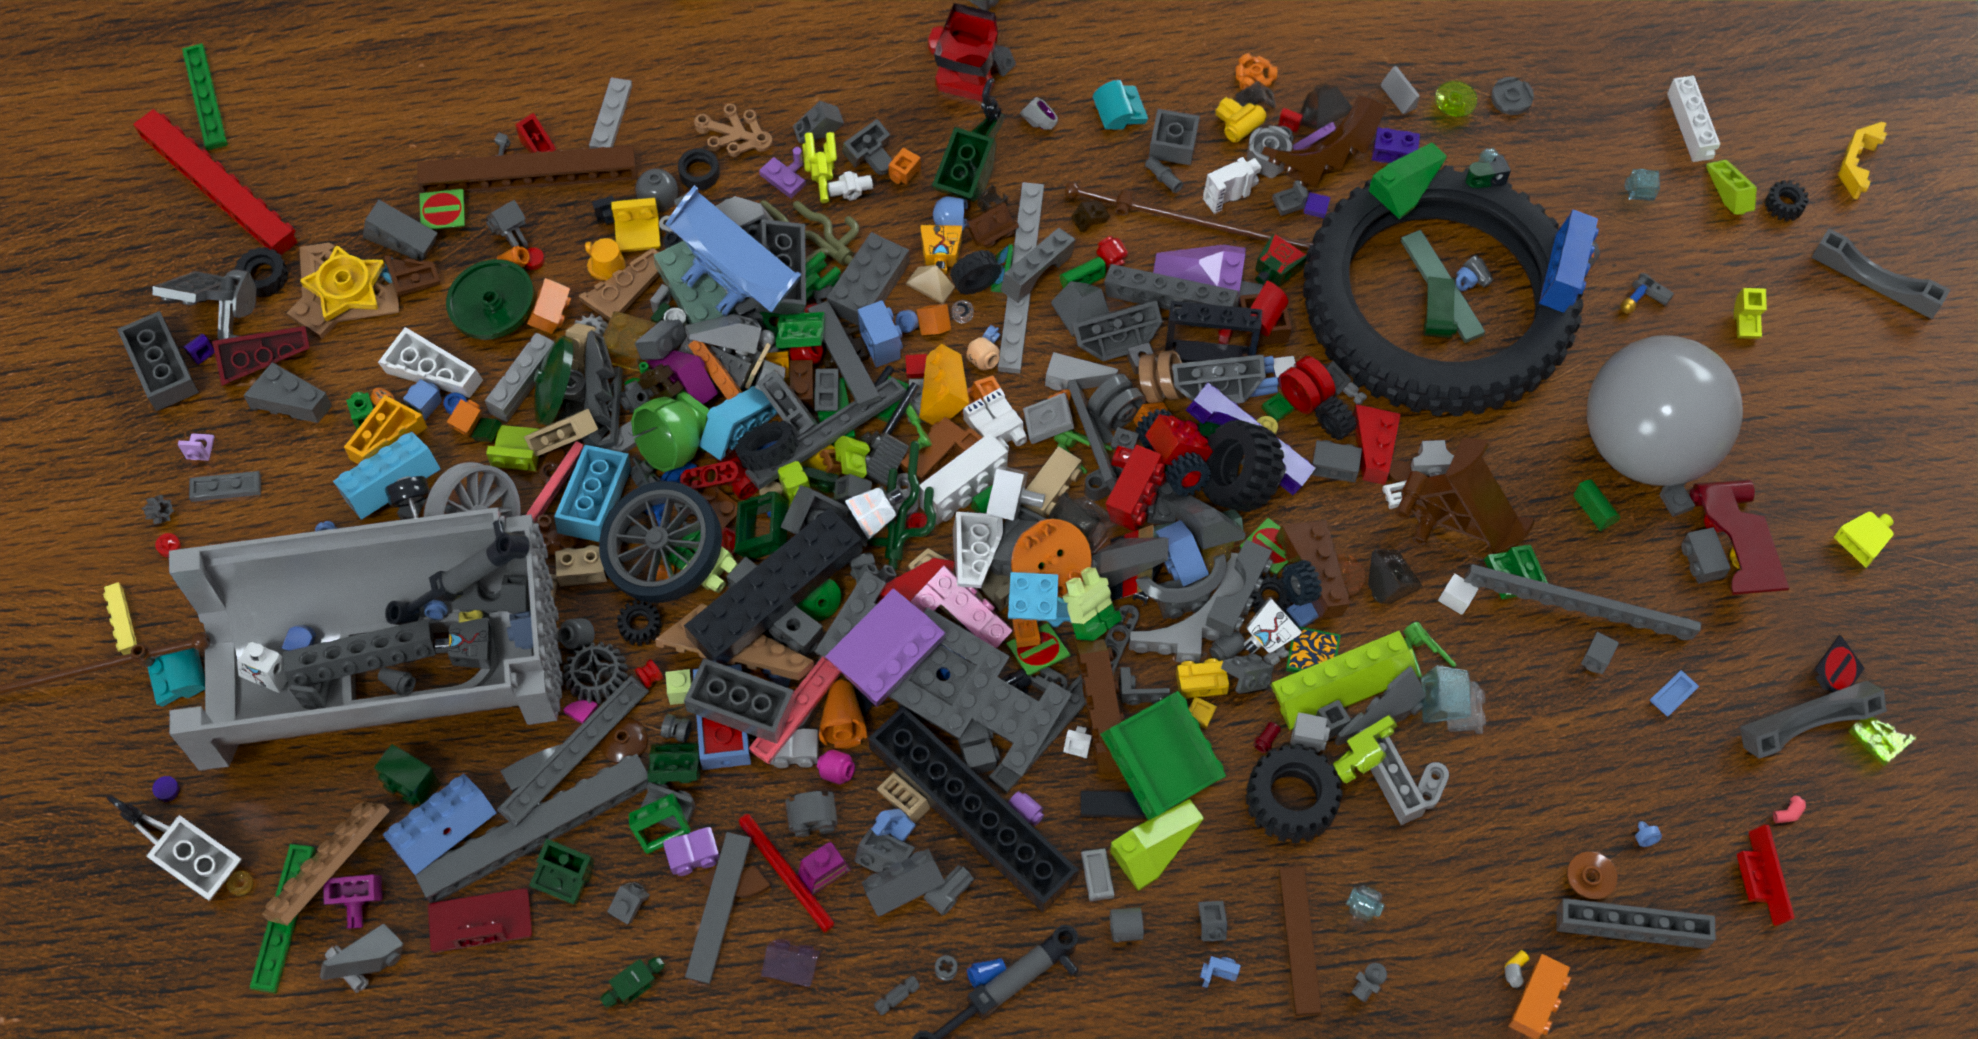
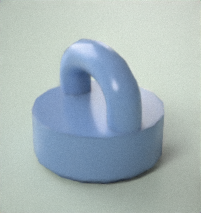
(1467, 277)
(907, 321)
(1647, 835)

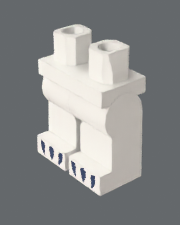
(1230, 183)
(995, 417)

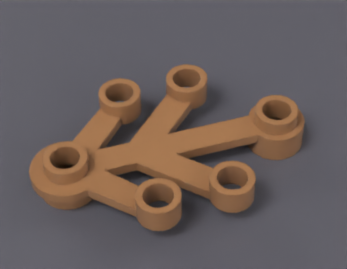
(734, 133)

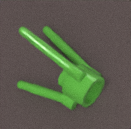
(1069, 439)
(1418, 636)

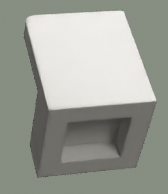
(1458, 594)

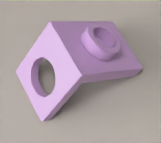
(195, 450)

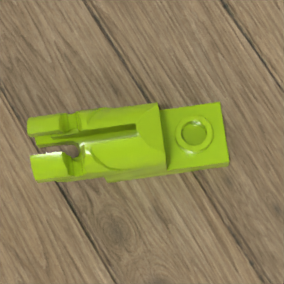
(1366, 750)

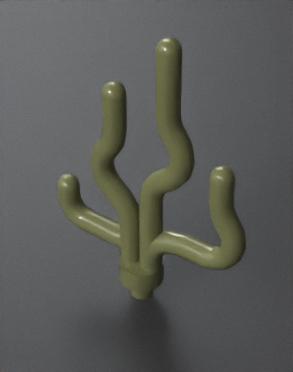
(833, 247)

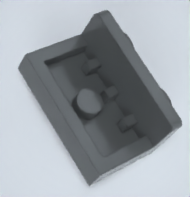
(1251, 672)

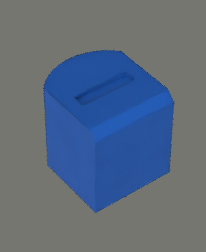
(299, 637)

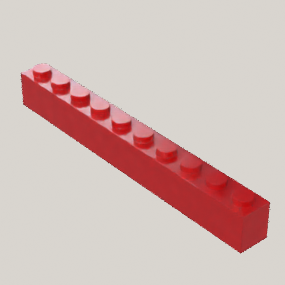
(215, 183)

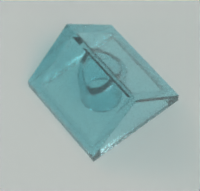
(1446, 694)

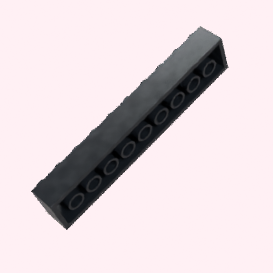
(973, 809)

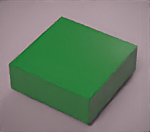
(1277, 407)

